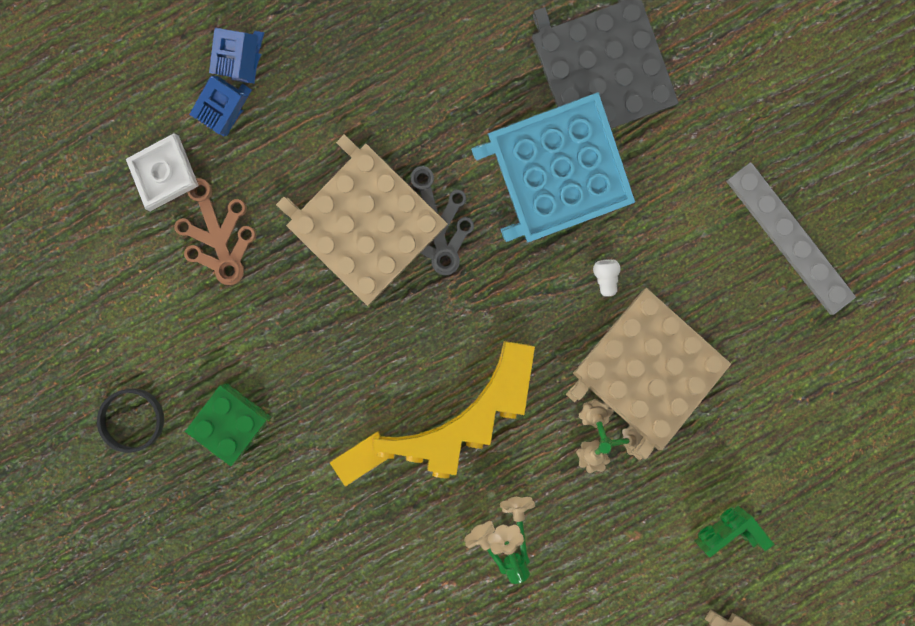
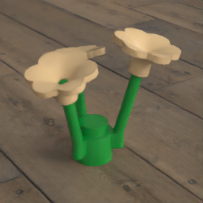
(506, 540)

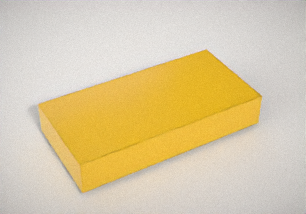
(357, 460)

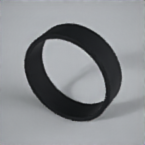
(101, 424)

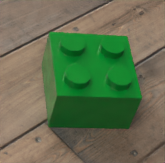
(228, 424)

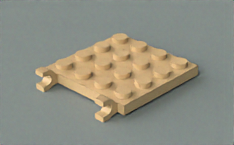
(365, 223)
(650, 371)

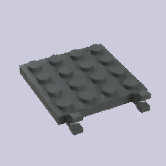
(606, 54)

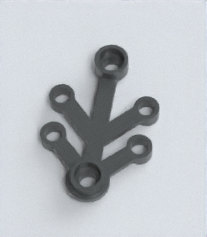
(448, 214)

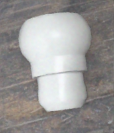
(607, 276)

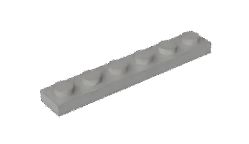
(791, 239)

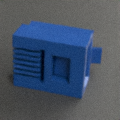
(236, 54)
(220, 104)

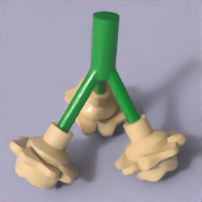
(594, 453)

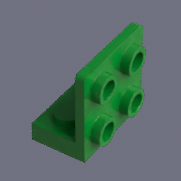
(732, 523)

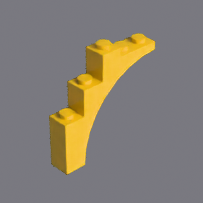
(442, 445)

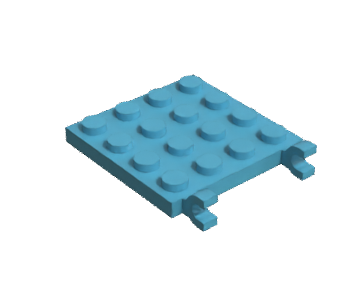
(559, 168)

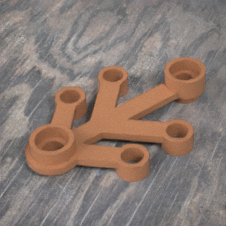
(217, 236)

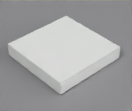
(162, 172)

